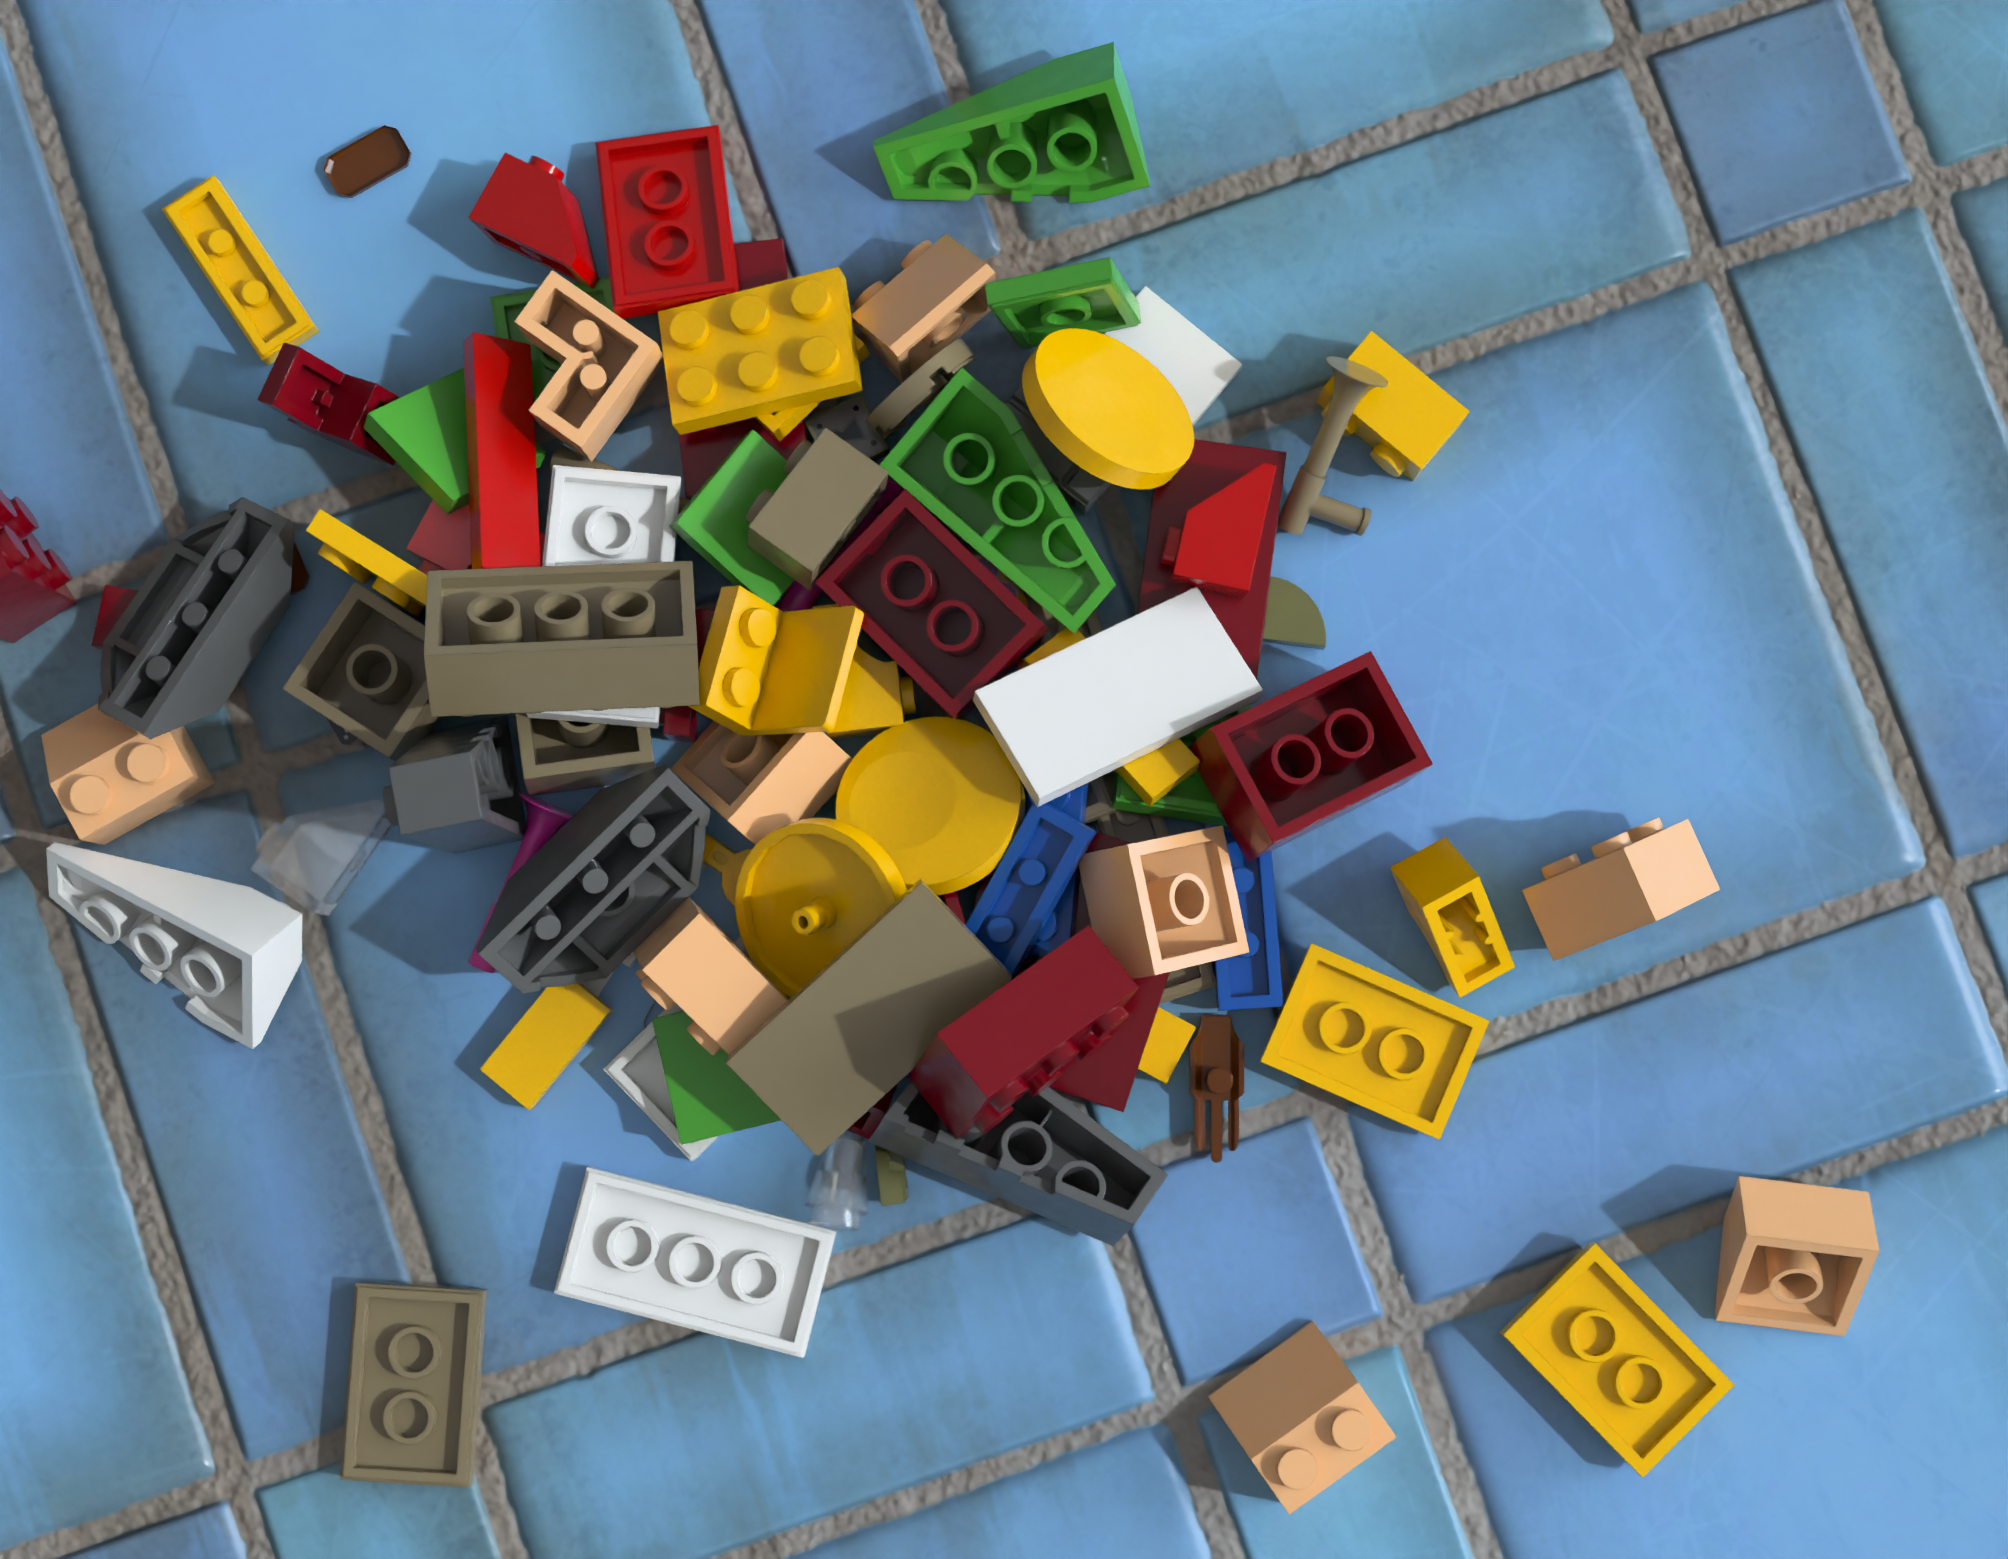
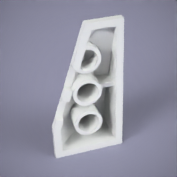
(204, 935)

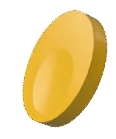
(1107, 408)
(935, 800)
(810, 896)

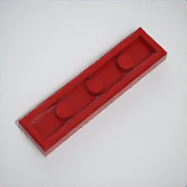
(501, 453)

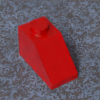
(536, 217)
(1221, 536)

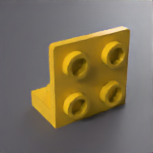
(775, 667)

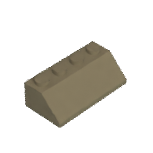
(561, 638)

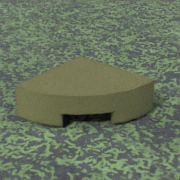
(1292, 617)
(891, 1177)

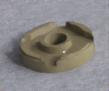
(919, 389)

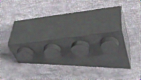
(458, 788)
(1037, 1157)

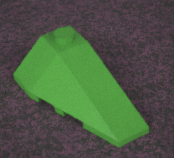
(1038, 134)
(992, 489)

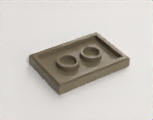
(413, 1384)

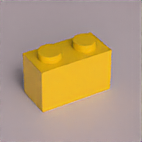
(1406, 418)

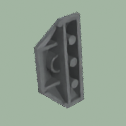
(198, 620)
(599, 884)

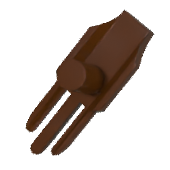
(1216, 1076)

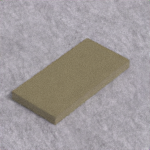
(867, 1017)

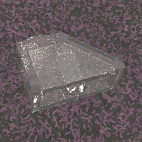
(321, 852)

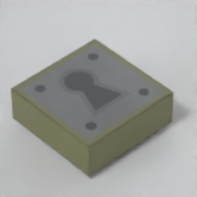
(849, 424)

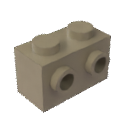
(815, 507)

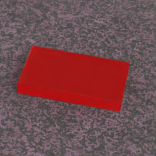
(666, 220)

